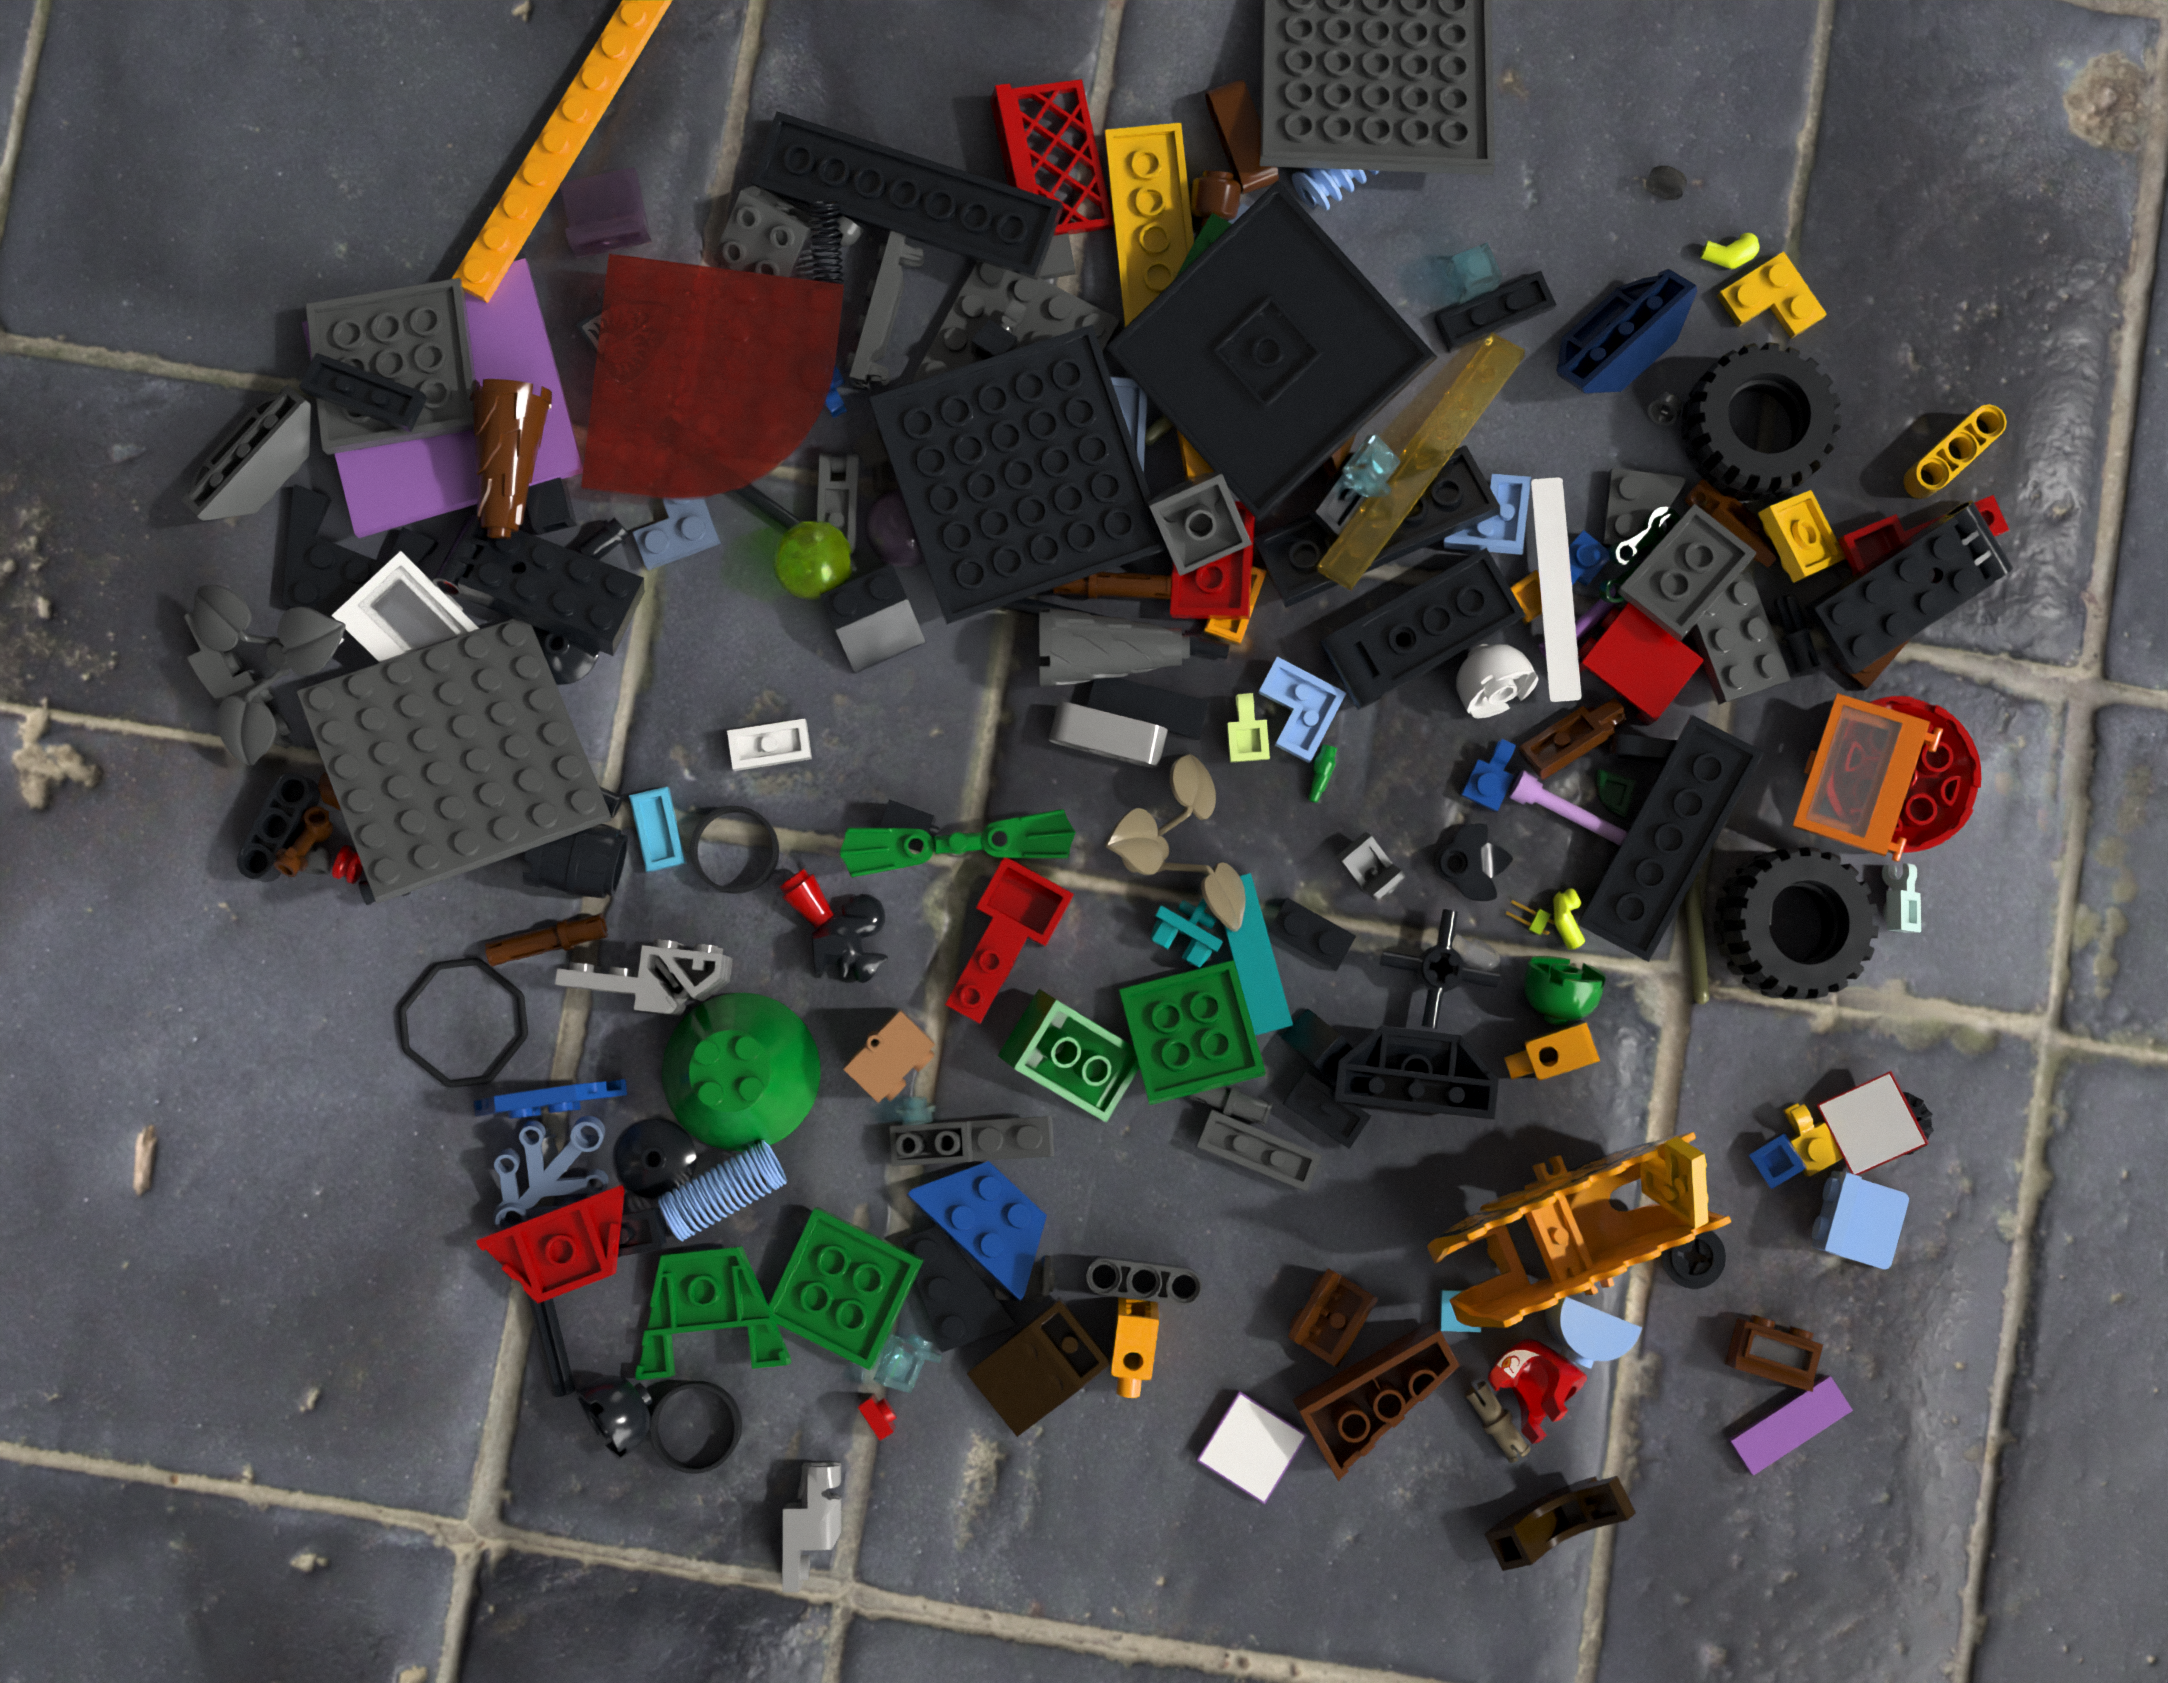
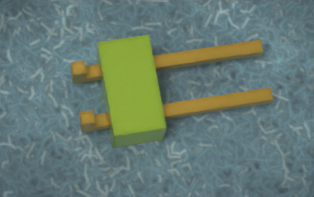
(1538, 922)

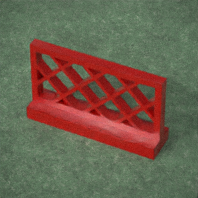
(1018, 156)

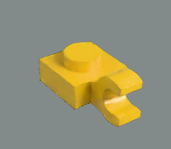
(1811, 1141)

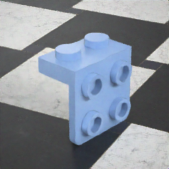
(1859, 1220)

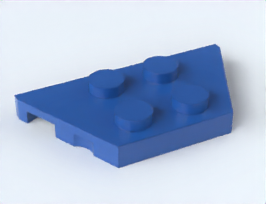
(556, 1099)
(987, 1221)

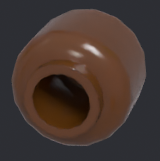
(1215, 194)

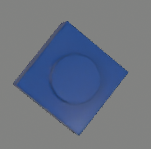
(1777, 1161)

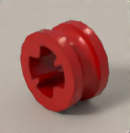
(347, 865)

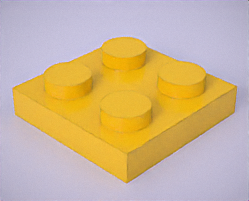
(1801, 536)

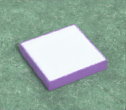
(1251, 1447)

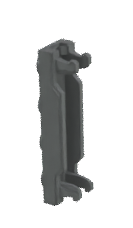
(885, 299)

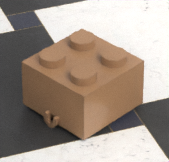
(883, 1064)

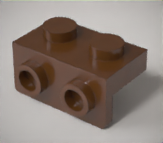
(1331, 1317)

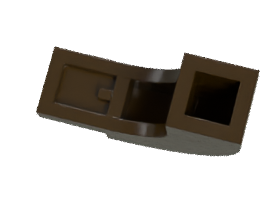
(1557, 1517)

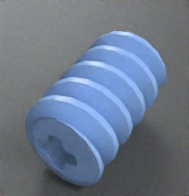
(1318, 183)

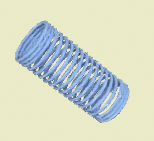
(678, 1208)

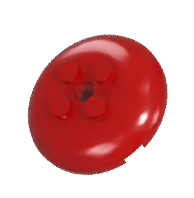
(1942, 782)

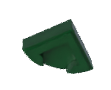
(1614, 792)

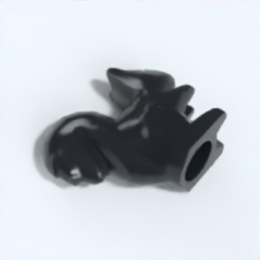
(840, 939)

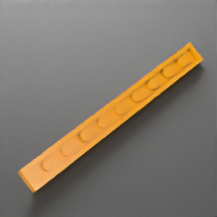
(558, 146)

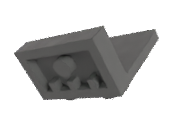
(764, 233)

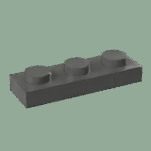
(1259, 1150)

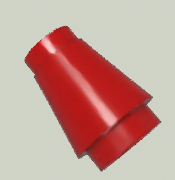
(807, 898)

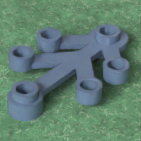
(546, 1180)

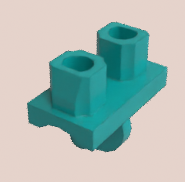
(1201, 943)

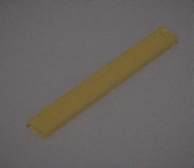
(1422, 460)

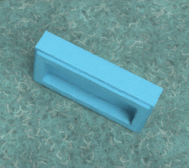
(657, 829)

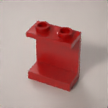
(1639, 661)

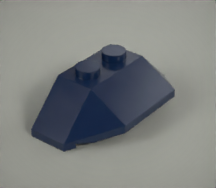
(1625, 333)

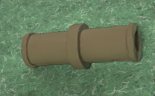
(1497, 1422)

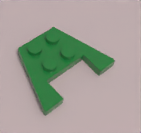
(708, 1293)

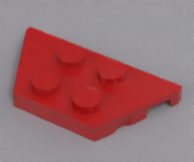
(562, 1246)

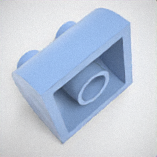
(1589, 1333)

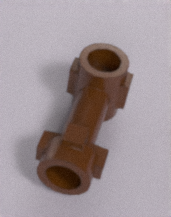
(316, 829)

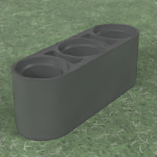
(1160, 1291)

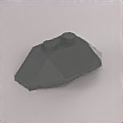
(253, 459)

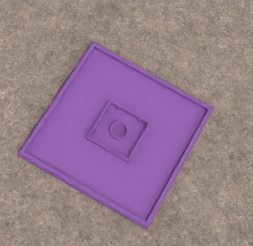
(438, 473)

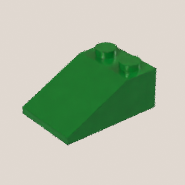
(1071, 1055)

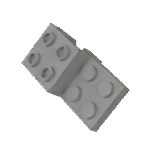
(699, 972)

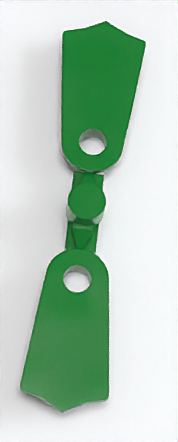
(886, 849)

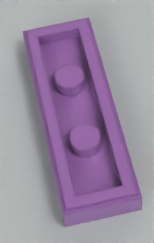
(1789, 1425)

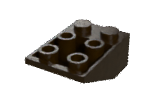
(1039, 1367)

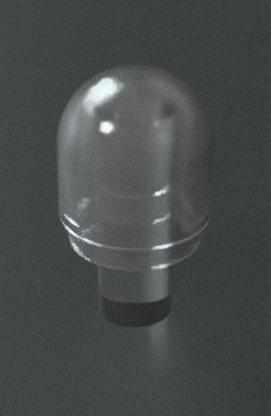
(1477, 953)

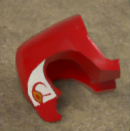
(1540, 1382)

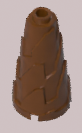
(507, 442)

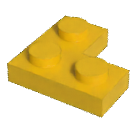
(1775, 287)
(1678, 1181)

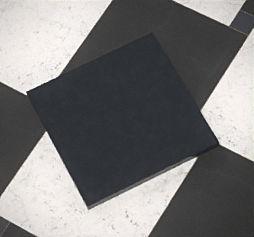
(1270, 351)

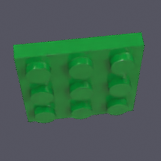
(1192, 1032)
(844, 1288)

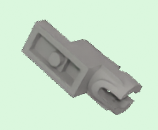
(810, 1523)

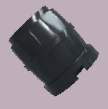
(580, 863)

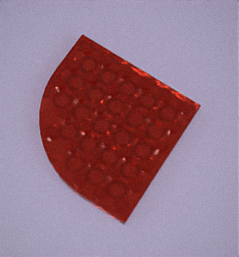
(705, 376)

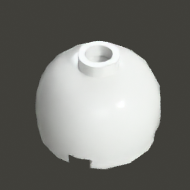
(1492, 678)

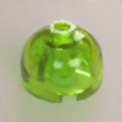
(811, 559)

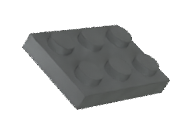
(1687, 572)
(1739, 644)

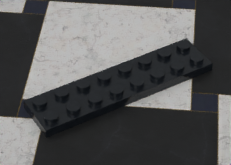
(908, 195)

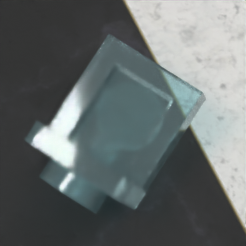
(904, 1361)

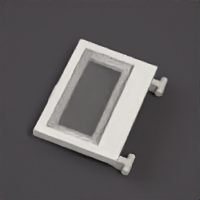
(402, 612)

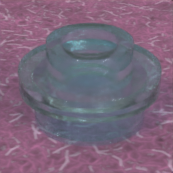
(916, 1111)

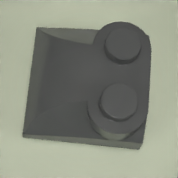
(1199, 521)

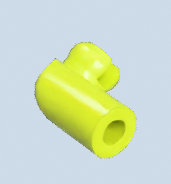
(1734, 254)
(1564, 920)

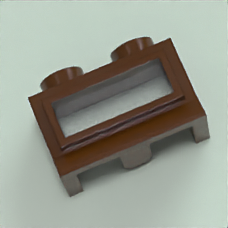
(1773, 1353)

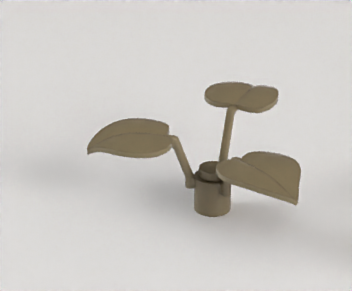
(1144, 849)

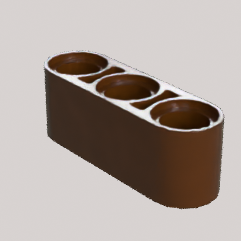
(1239, 135)

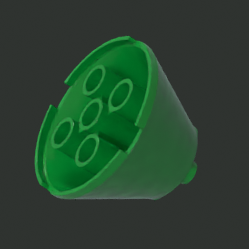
(741, 1071)

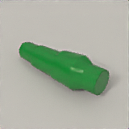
(1323, 768)

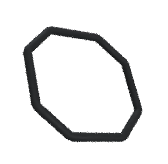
(421, 986)

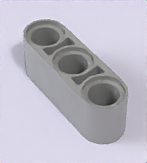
(1108, 735)

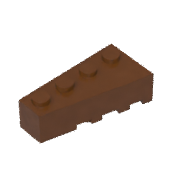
(1374, 1394)

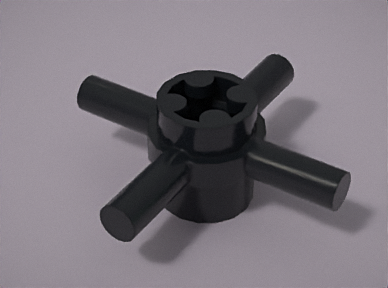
(1428, 978)

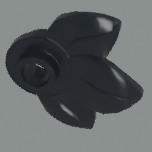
(1477, 860)

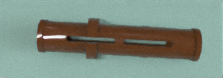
(1121, 585)
(560, 936)

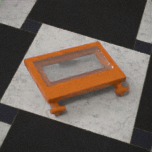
(1862, 775)

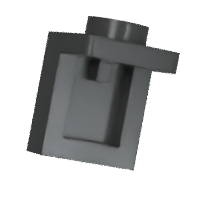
(1370, 867)

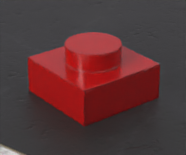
(878, 1415)

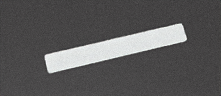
(1556, 589)

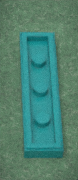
(1257, 967)

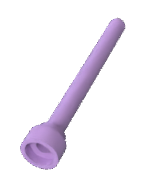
(1529, 790)

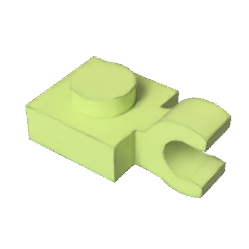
(1248, 736)

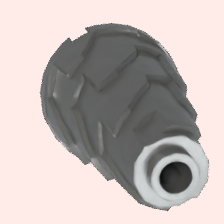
(1092, 647)

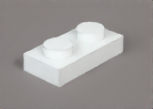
(769, 744)

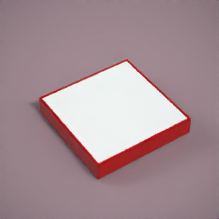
(1872, 1124)

